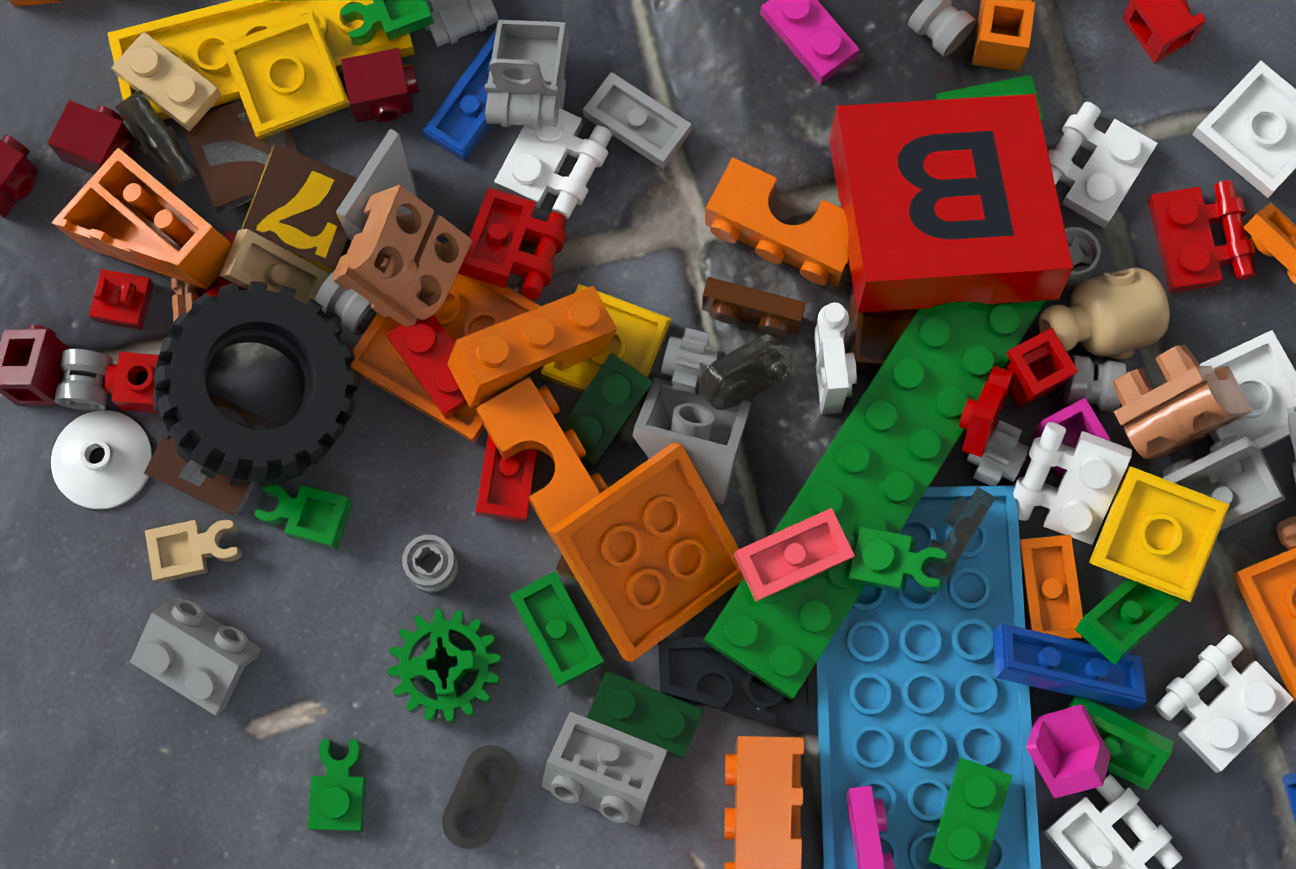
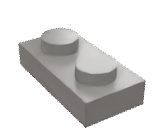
(637, 120)

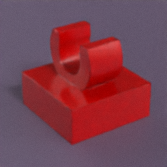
(121, 299)

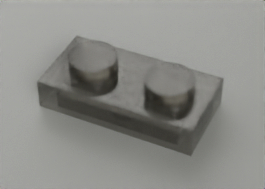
(964, 520)

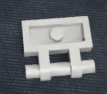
(538, 156)
(1109, 171)
(834, 367)
(1085, 489)
(1234, 715)
(1090, 841)

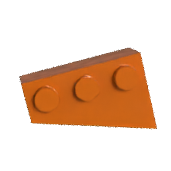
(143, 224)
(766, 802)

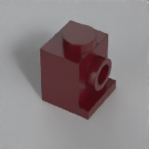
(30, 365)

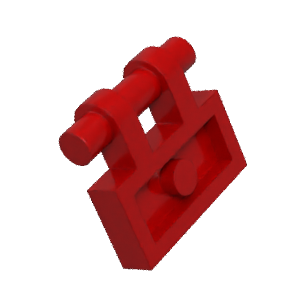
(1187, 241)
(497, 242)

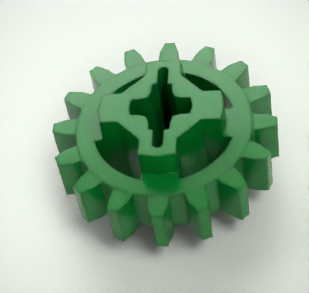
(421, 667)

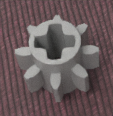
(688, 359)
(1001, 457)

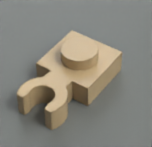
(182, 549)

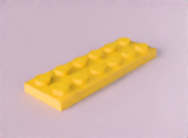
(200, 33)

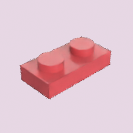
(793, 554)

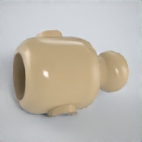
(1111, 314)

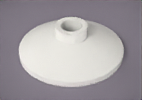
(120, 472)

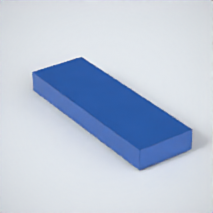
(461, 117)
(1067, 667)

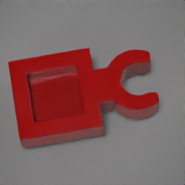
(982, 414)

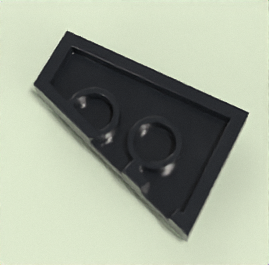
(708, 678)

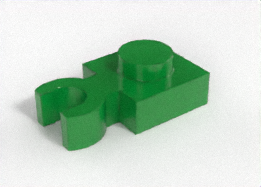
(393, 16)
(311, 516)
(889, 559)
(337, 798)

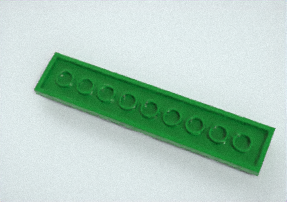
(873, 478)

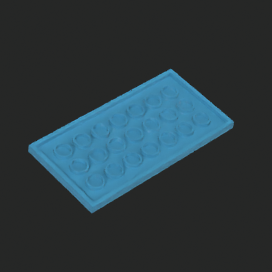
(917, 689)

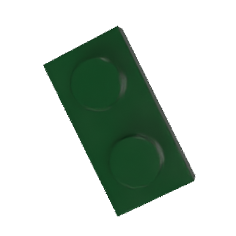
(607, 406)
(645, 714)

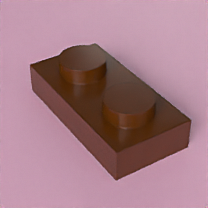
(735, 302)

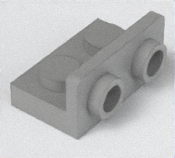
(603, 769)

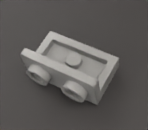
(1233, 474)
(194, 653)

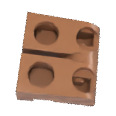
(400, 260)
(1180, 410)

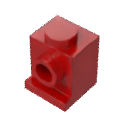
(1162, 25)
(1038, 367)
(122, 380)

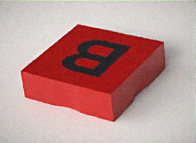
(949, 203)

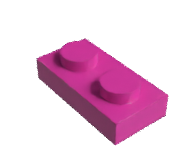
(811, 35)
(866, 821)

